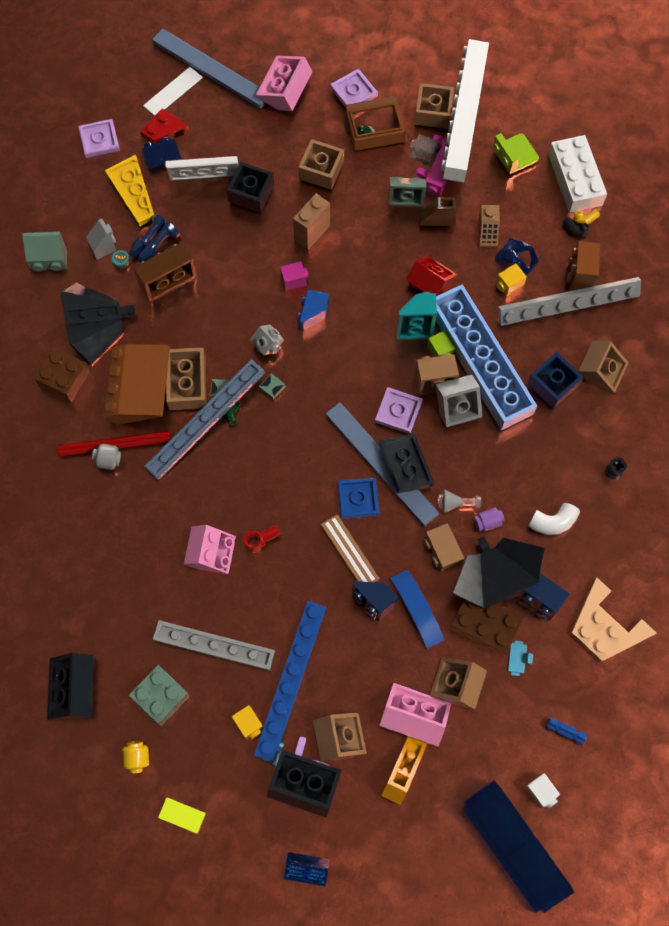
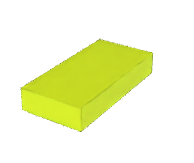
(182, 815)

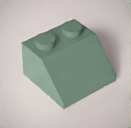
(406, 191)
(45, 251)

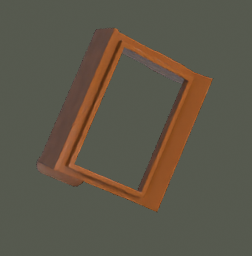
(377, 138)

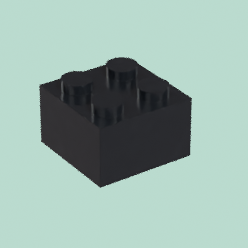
(250, 187)

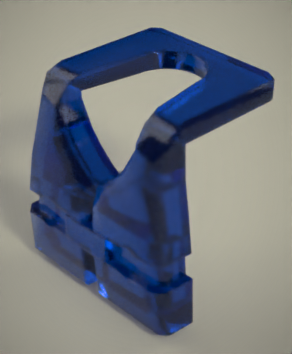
(510, 254)

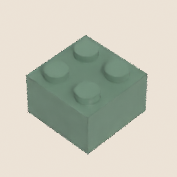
(159, 695)

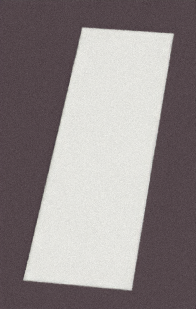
(173, 91)

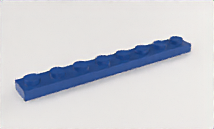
(290, 682)

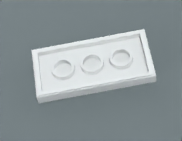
(202, 168)

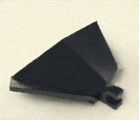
(92, 320)
(499, 572)

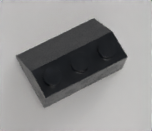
(70, 687)
(304, 783)

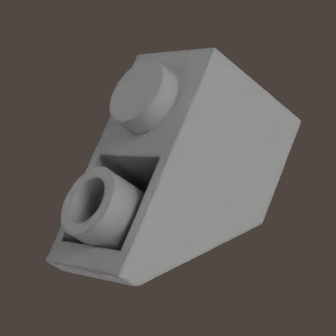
(101, 239)

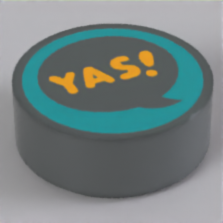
(120, 259)

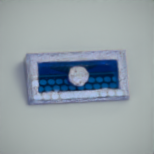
(306, 869)

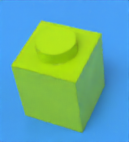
(440, 344)

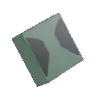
(216, 386)
(272, 386)

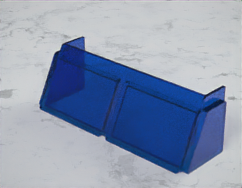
(517, 848)

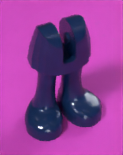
(142, 250)

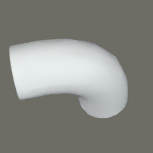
(555, 524)

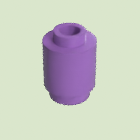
(489, 519)

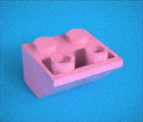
(209, 549)

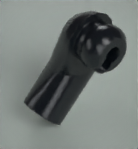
(576, 229)

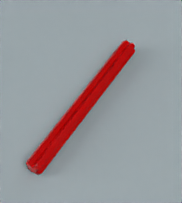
(120, 442)

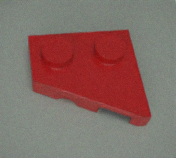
(162, 126)

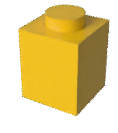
(510, 279)
(248, 723)

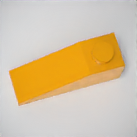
(404, 770)

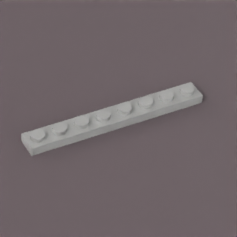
(569, 301)

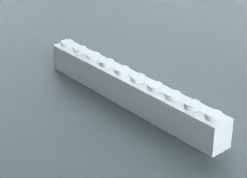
(465, 111)

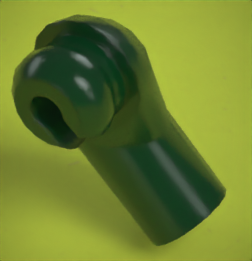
(230, 414)

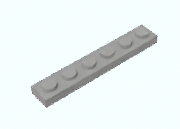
(214, 645)

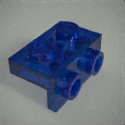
(157, 154)

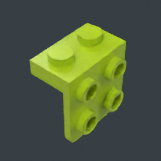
(514, 152)

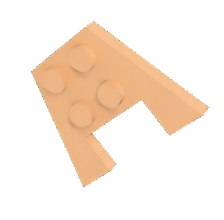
(600, 632)

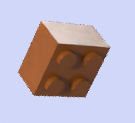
(584, 265)

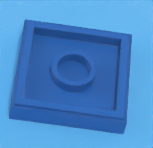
(358, 498)

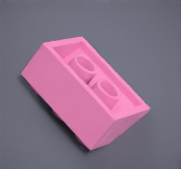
(285, 82)
(416, 714)

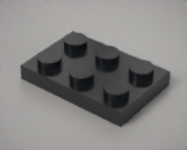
(406, 463)

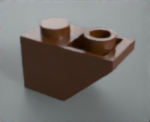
(439, 212)

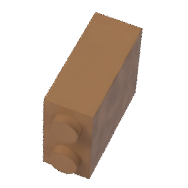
(311, 221)

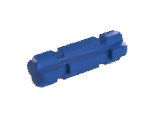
(566, 731)

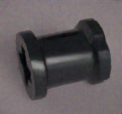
(621, 466)

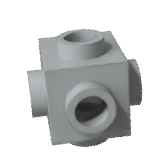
(267, 340)

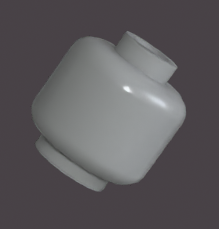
(106, 456)

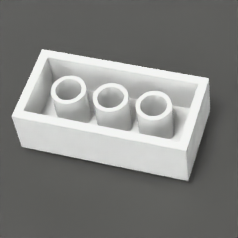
(577, 173)

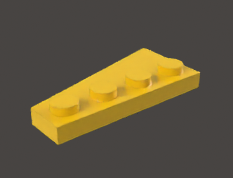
(131, 187)

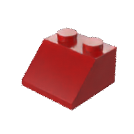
(430, 276)

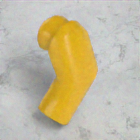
(582, 218)

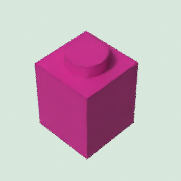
(293, 275)

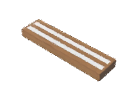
(349, 550)

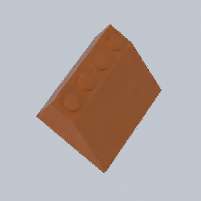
(136, 382)

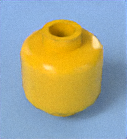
(135, 756)

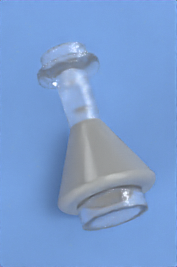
(449, 501)

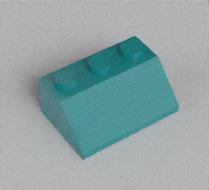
(417, 317)

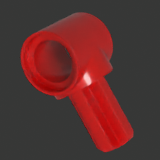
(262, 537)

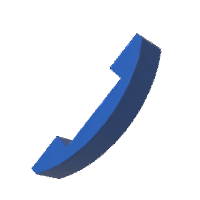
(418, 608)

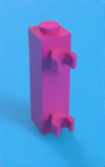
(434, 178)

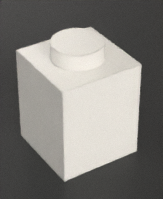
(543, 791)

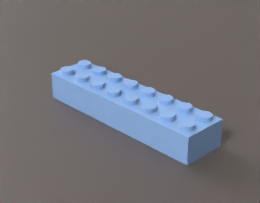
(483, 358)

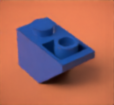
(314, 309)

